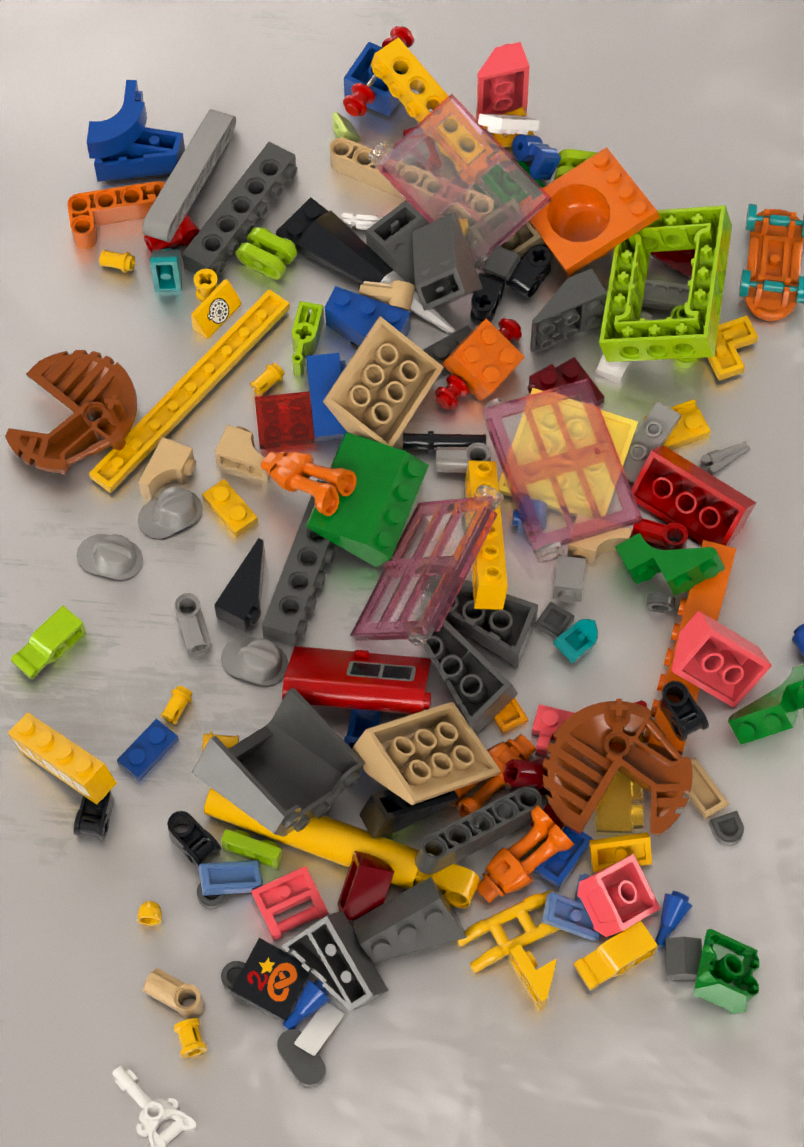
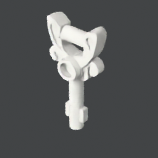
(154, 1111)

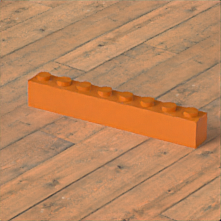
(708, 599)

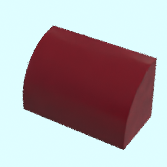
(364, 885)

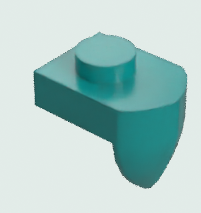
(577, 639)

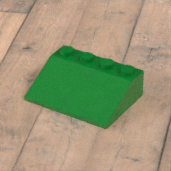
(378, 508)

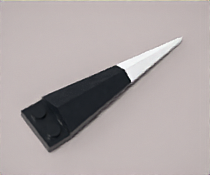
(331, 242)

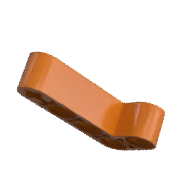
(119, 209)

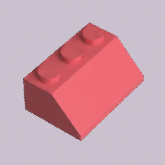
(503, 81)
(718, 660)

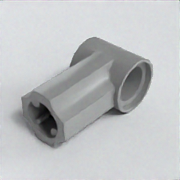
(456, 458)
(192, 624)

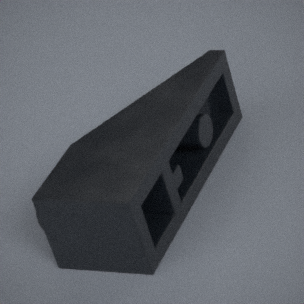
(241, 598)
(389, 813)

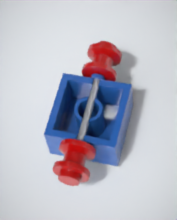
(361, 85)

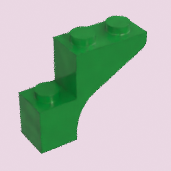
(679, 567)
(771, 712)

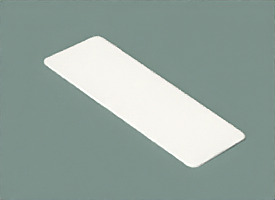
(319, 1029)

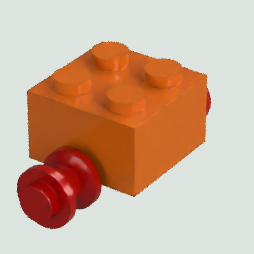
(480, 362)

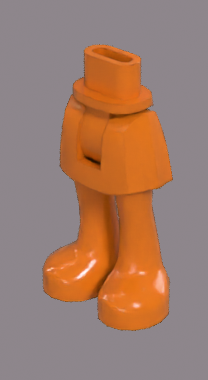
(293, 472)
(501, 753)
(506, 870)

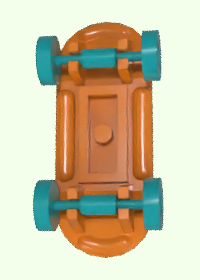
(774, 259)

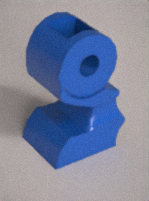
(531, 149)

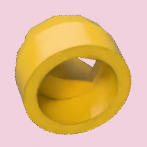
(149, 913)

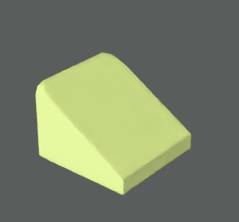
(343, 128)

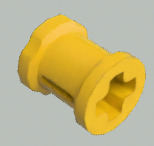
(205, 283)
(190, 1038)

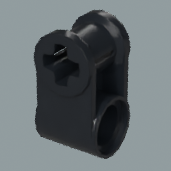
(531, 271)
(486, 300)
(685, 715)
(94, 818)
(196, 842)

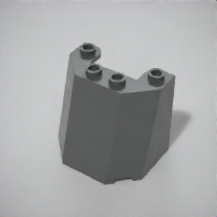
(284, 769)

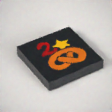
(270, 980)

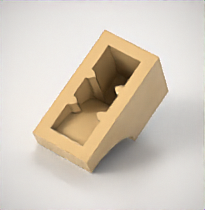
(238, 453)
(168, 465)
(597, 545)

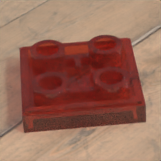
(284, 420)

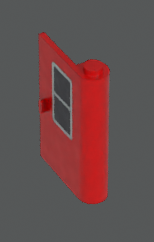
(359, 680)

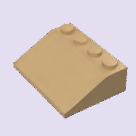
(382, 385)
(425, 754)

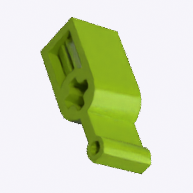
(306, 333)
(49, 642)

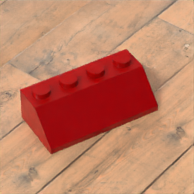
(691, 496)

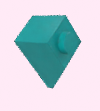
(166, 270)

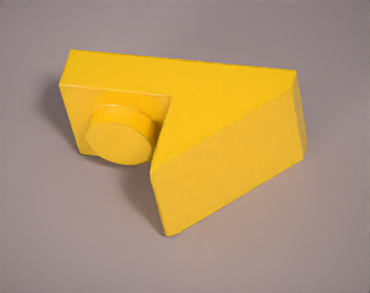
(536, 981)

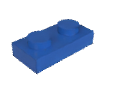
(147, 750)
(560, 865)

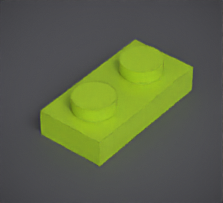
(243, 845)

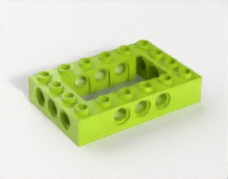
(634, 338)

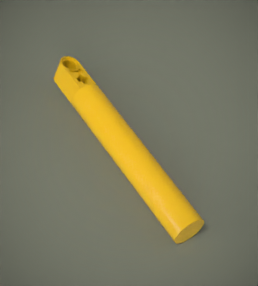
(339, 841)

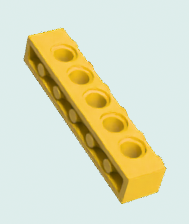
(414, 77)
(489, 567)

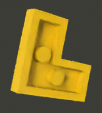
(730, 337)

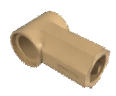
(395, 294)
(173, 993)

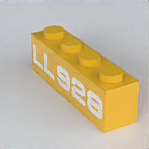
(62, 758)

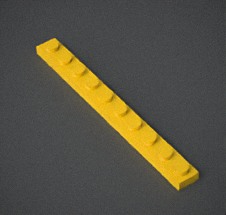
(190, 390)

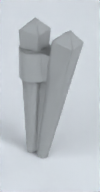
(723, 457)

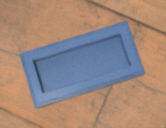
(230, 877)

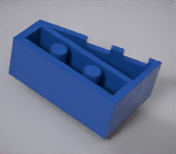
(150, 155)
(355, 314)
(322, 374)

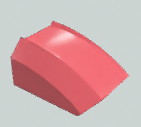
(617, 896)

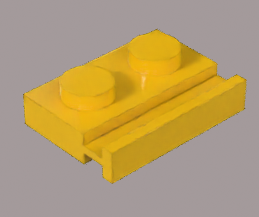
(690, 428)

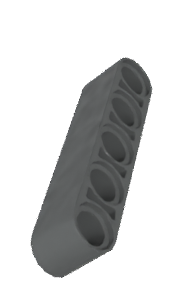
(469, 838)

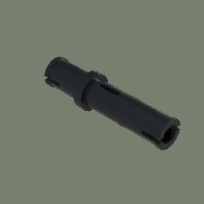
(431, 441)

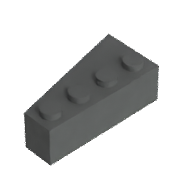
(500, 631)
(469, 676)

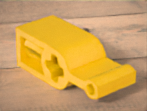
(616, 955)

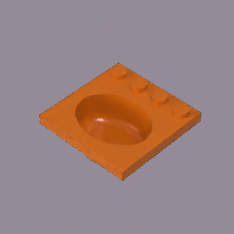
(591, 211)

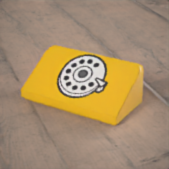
(215, 309)

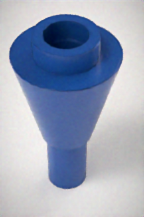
(673, 911)
(310, 1000)

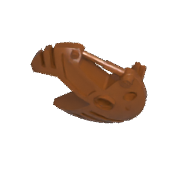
(92, 391)
(584, 765)

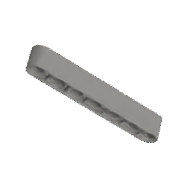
(189, 175)

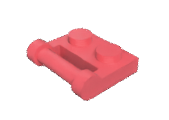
(285, 894)

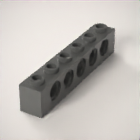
(264, 176)
(287, 627)

